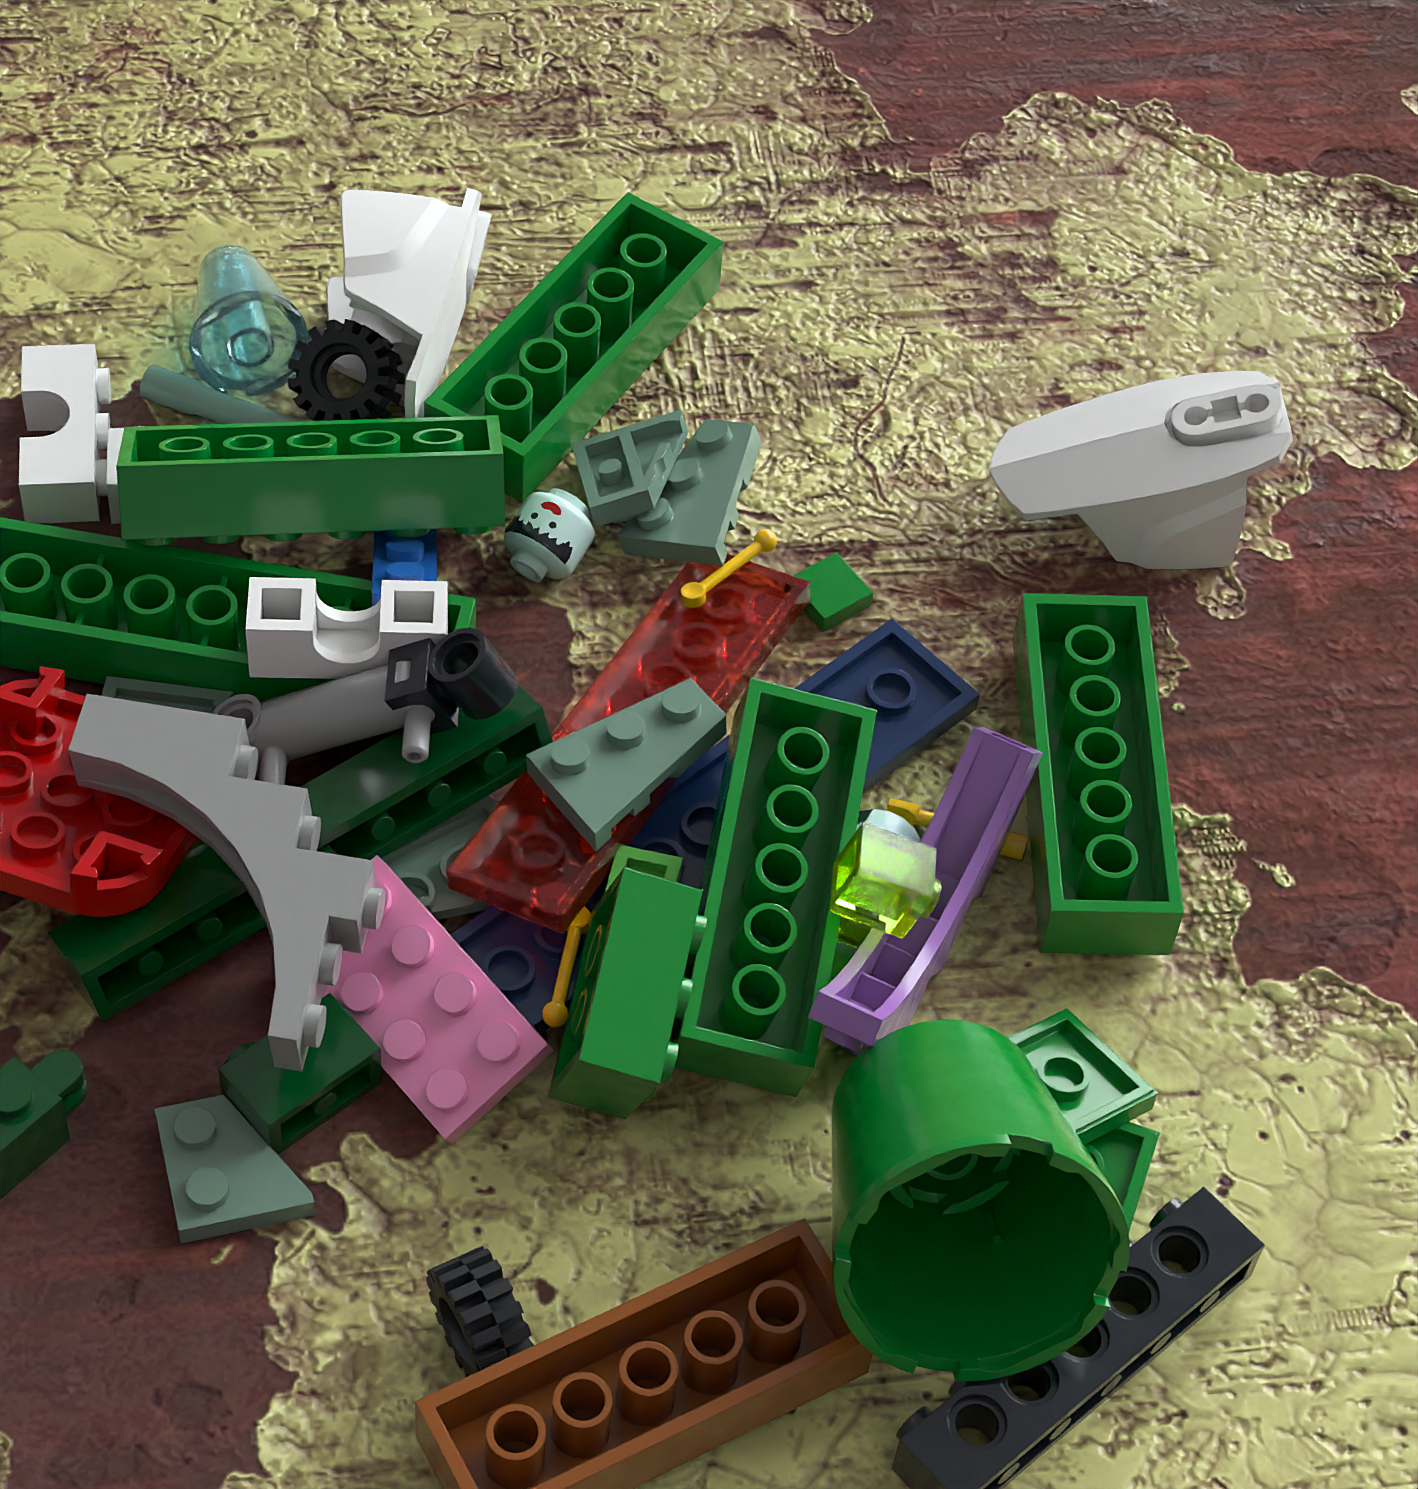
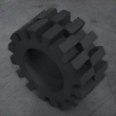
(319, 355)
(477, 1310)

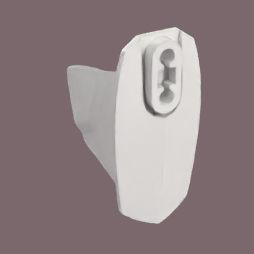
(408, 279)
(1151, 465)

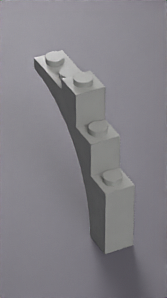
(203, 777)

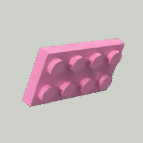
(435, 1014)

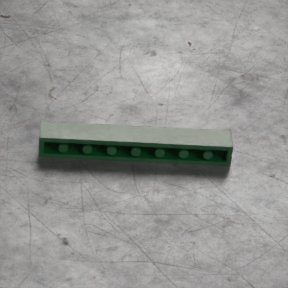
(364, 811)

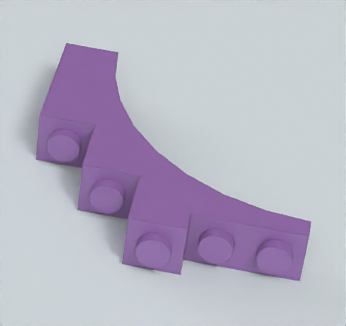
(969, 828)

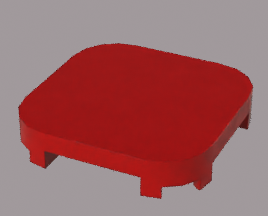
(66, 840)

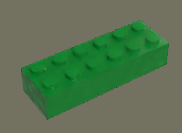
(583, 336)
(311, 479)
(1102, 784)
(767, 883)

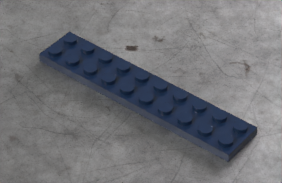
(885, 671)

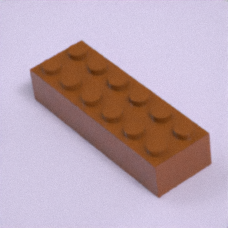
(651, 1377)

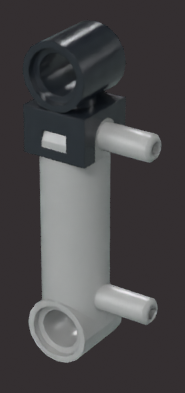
(414, 691)

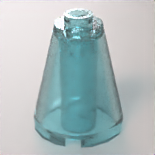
(243, 325)

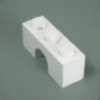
(63, 471)
(302, 637)

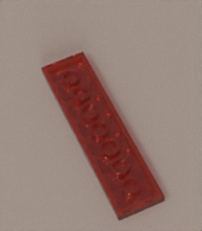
(526, 850)

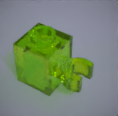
(882, 884)

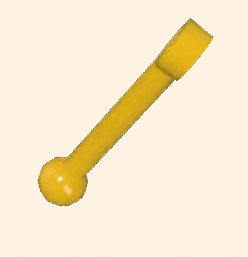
(694, 593)
(555, 1012)

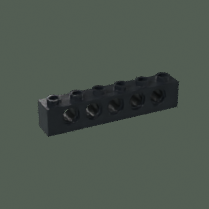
(1197, 1235)

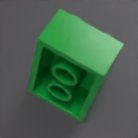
(628, 994)

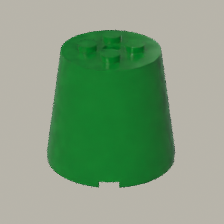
(965, 1207)

